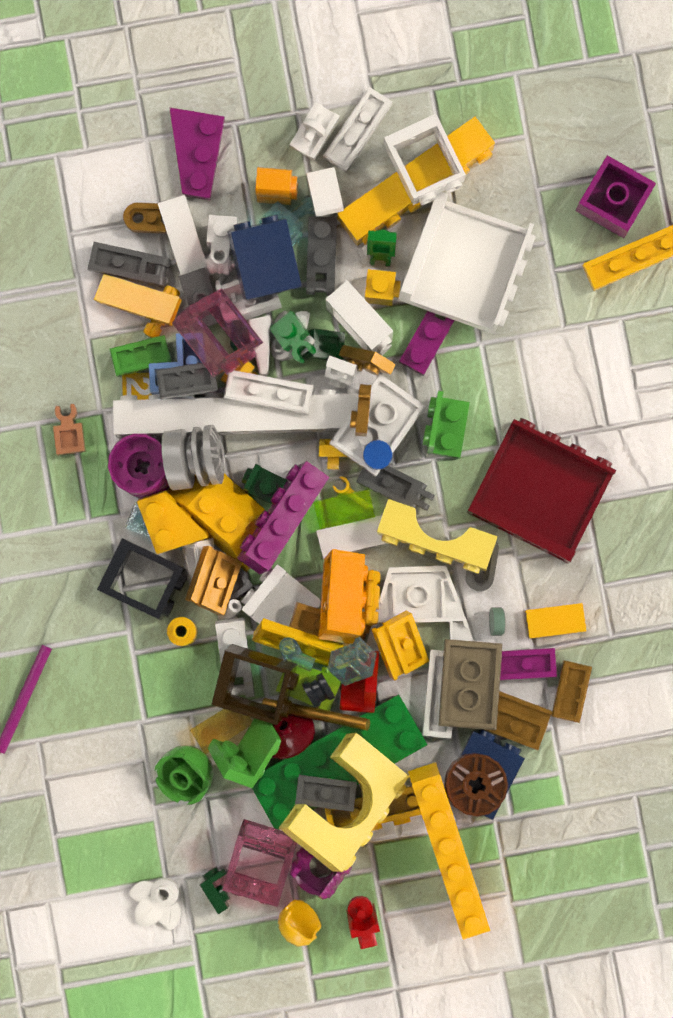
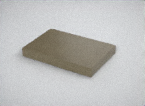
(470, 684)

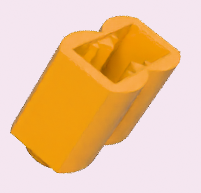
(275, 186)

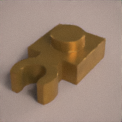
(360, 418)

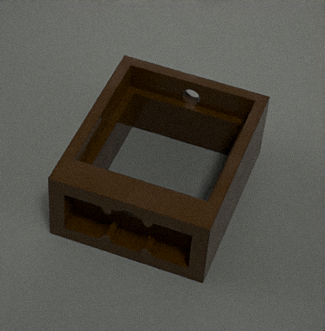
(223, 692)

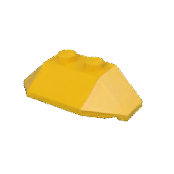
(223, 511)

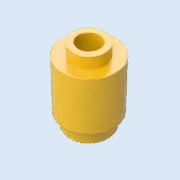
(190, 636)

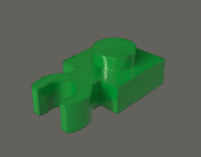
(381, 246)
(291, 335)

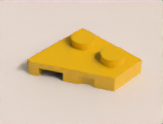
(169, 523)

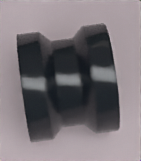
(318, 690)

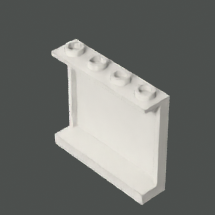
(466, 265)

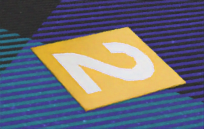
(136, 384)

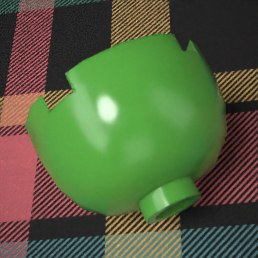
(184, 774)

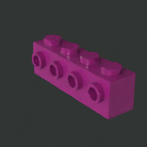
(283, 517)

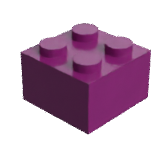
(615, 196)

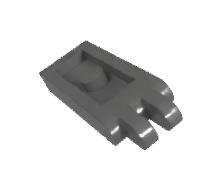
(396, 487)

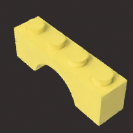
(471, 548)

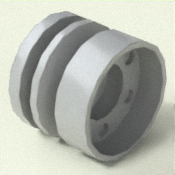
(187, 458)

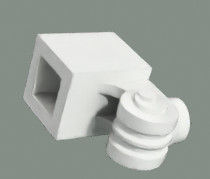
(219, 245)

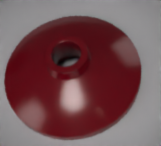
(295, 736)

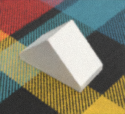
(324, 191)

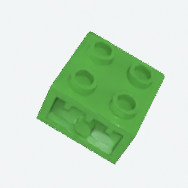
(447, 427)
(247, 760)

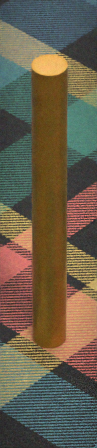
(324, 715)

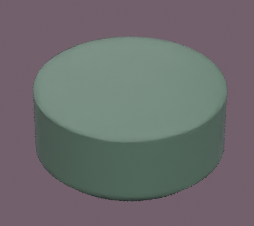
(496, 621)

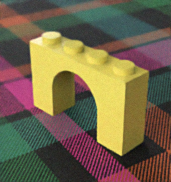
(380, 784)

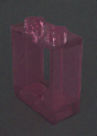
(206, 345)
(253, 837)

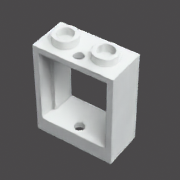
(415, 133)
(359, 319)

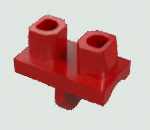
(363, 921)

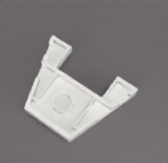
(424, 593)

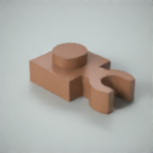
(68, 436)

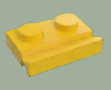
(400, 645)

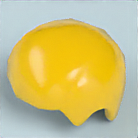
(299, 923)

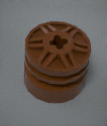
(468, 768)

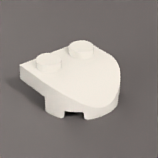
(251, 307)

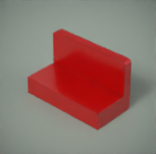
(361, 694)

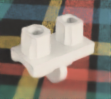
(314, 131)

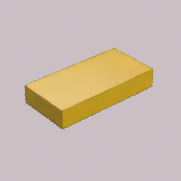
(555, 620)

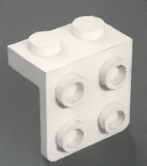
(277, 597)

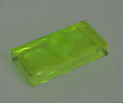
(344, 509)

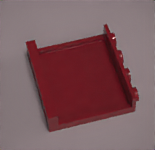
(541, 490)

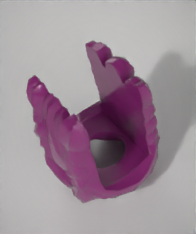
(322, 887)

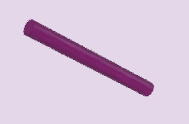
(24, 697)

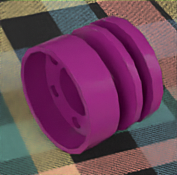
(126, 463)

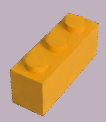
(343, 596)

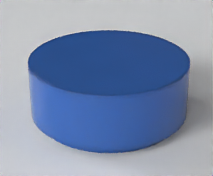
(377, 455)

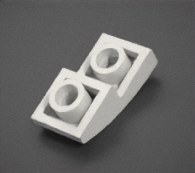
(340, 372)

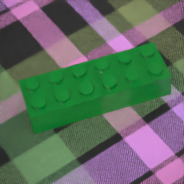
(390, 732)

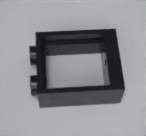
(116, 567)

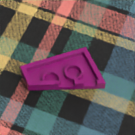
(197, 150)

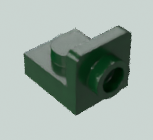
(326, 344)
(262, 483)
(213, 892)

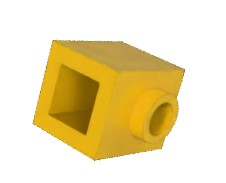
(381, 287)

